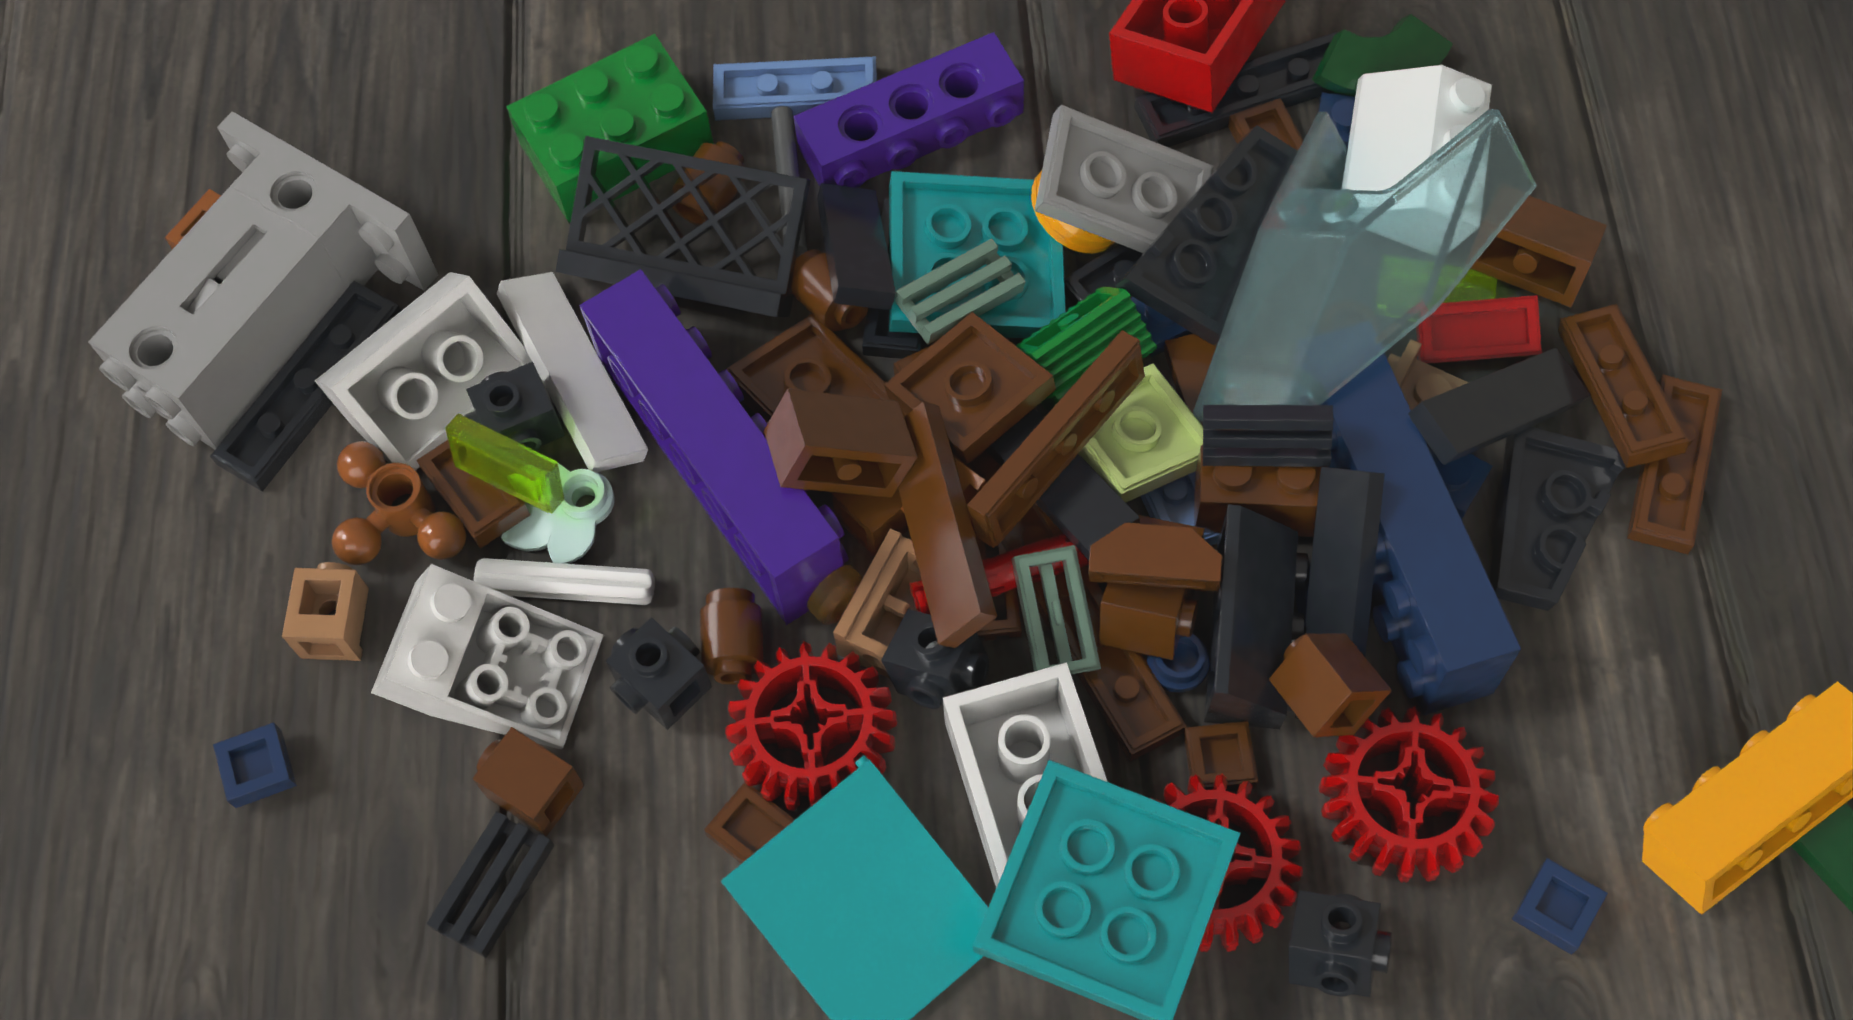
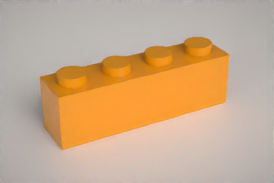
(1756, 803)

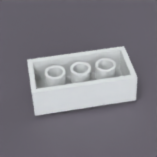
(1004, 743)

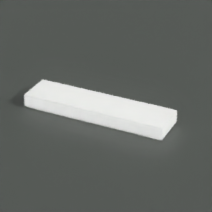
(572, 372)

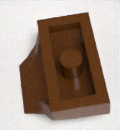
(1155, 558)

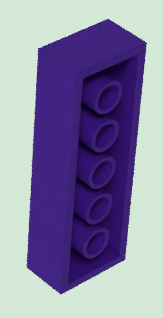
(713, 441)

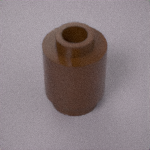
(717, 191)
(813, 290)
(731, 634)

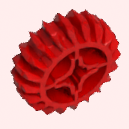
(787, 724)
(1460, 793)
(1272, 867)

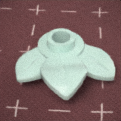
(570, 528)

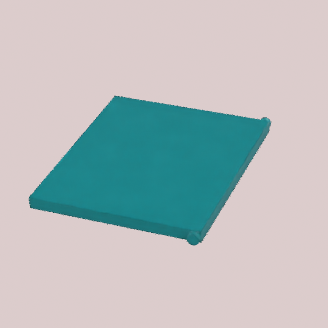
(862, 903)

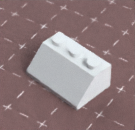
(1405, 120)
(416, 369)

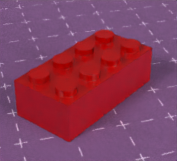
(1188, 46)

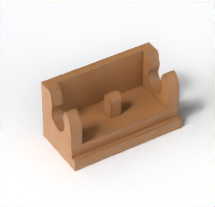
(879, 603)

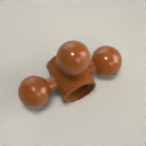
(359, 539)

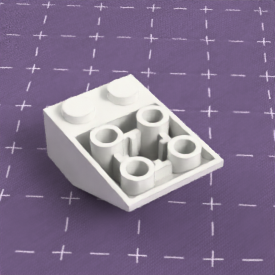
(487, 659)

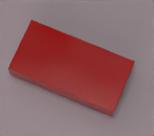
(1481, 330)

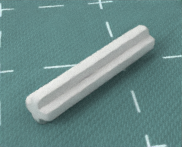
(566, 581)

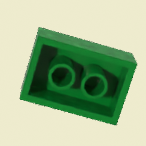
(624, 99)

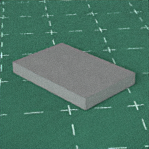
(1114, 180)

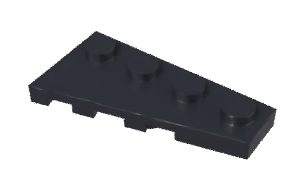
(1203, 251)

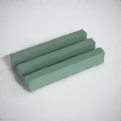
(997, 267)
(1078, 600)

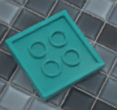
(948, 215)
(1107, 893)

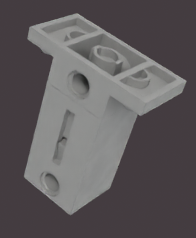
(251, 285)

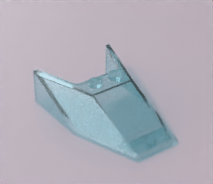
(1357, 269)

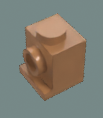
(311, 599)

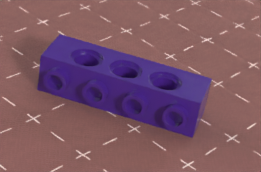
(924, 91)

